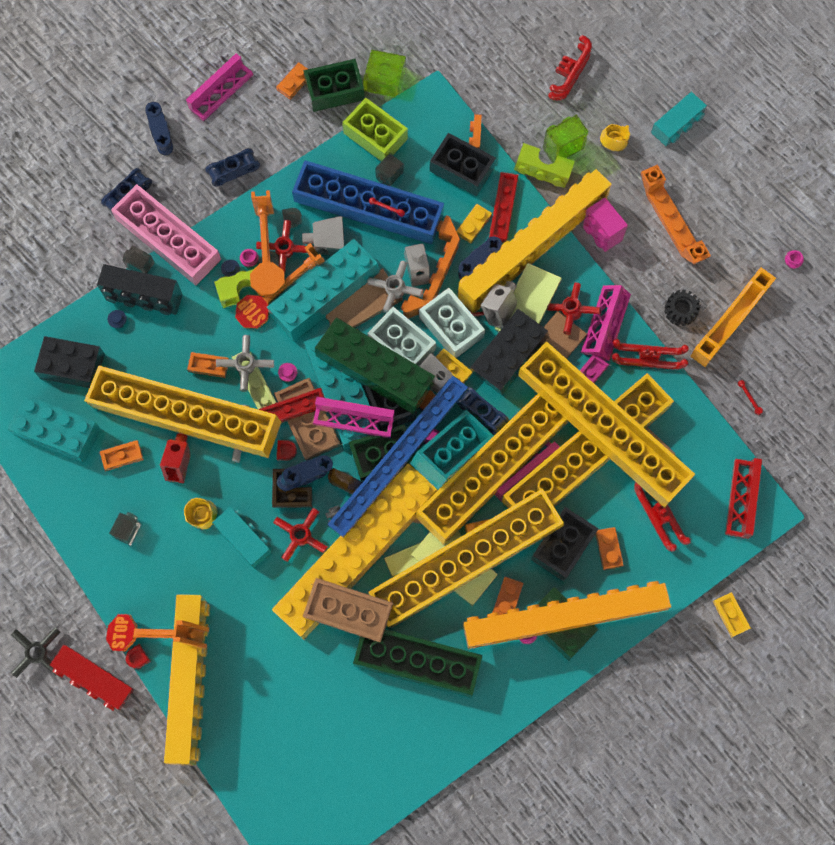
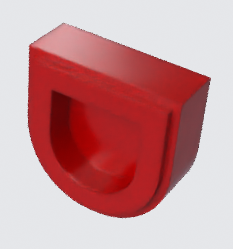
(286, 450)
(137, 657)

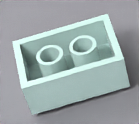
(451, 323)
(403, 337)

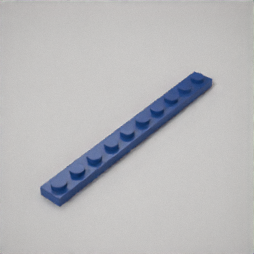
(397, 457)

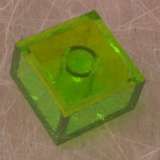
(384, 73)
(565, 138)

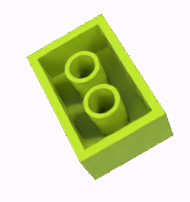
(375, 130)

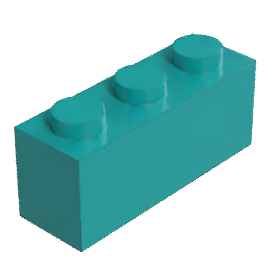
(679, 119)
(242, 536)

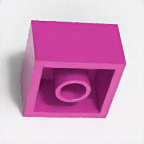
(604, 225)

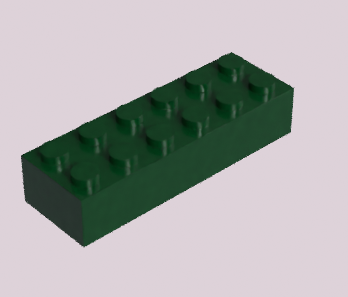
(374, 365)
(420, 662)

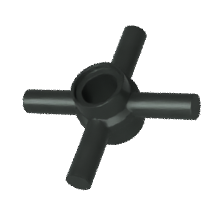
(28, 645)

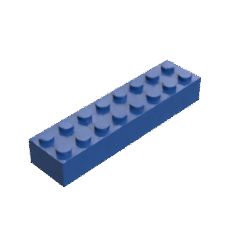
(350, 195)

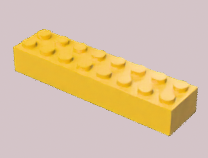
(186, 687)

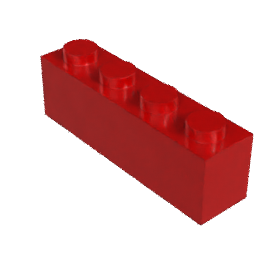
(91, 677)

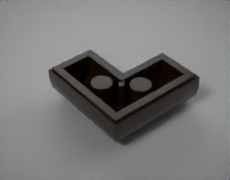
(343, 481)
(296, 498)

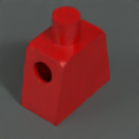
(176, 459)

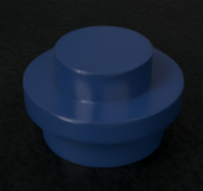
(230, 268)
(117, 319)

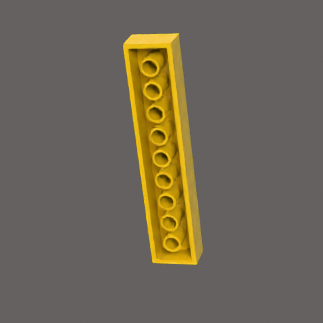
(534, 240)
(183, 411)
(606, 424)
(580, 457)
(490, 468)
(361, 547)
(469, 557)

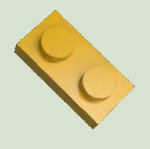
(474, 223)
(457, 368)
(731, 614)

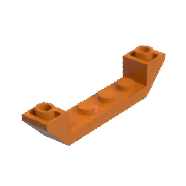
(670, 217)
(447, 233)

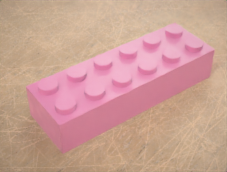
(166, 234)

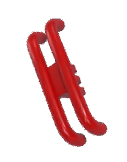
(571, 70)
(649, 355)
(659, 516)

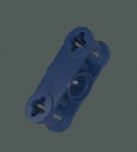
(159, 128)
(222, 171)
(126, 184)
(479, 256)
(492, 420)
(304, 473)

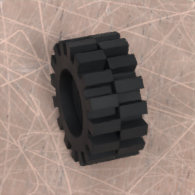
(687, 298)

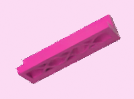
(213, 85)
(610, 321)
(353, 409)
(525, 470)

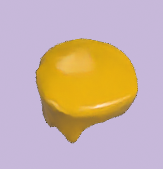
(615, 137)
(200, 513)

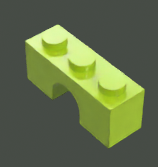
(530, 164)
(230, 287)

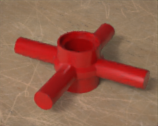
(284, 240)
(574, 314)
(299, 542)

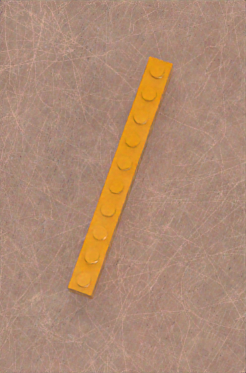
(566, 615)

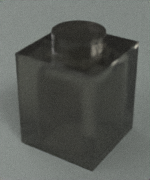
(389, 170)
(137, 260)
(125, 528)

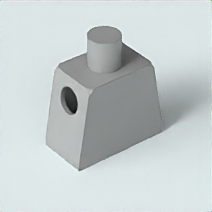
(326, 236)
(417, 261)
(500, 304)
(435, 367)

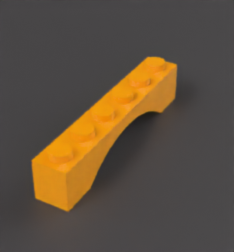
(733, 317)

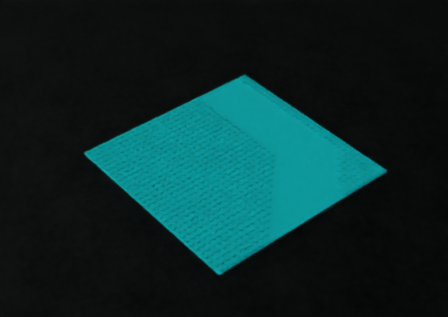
(289, 724)

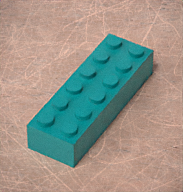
(323, 290)
(339, 387)

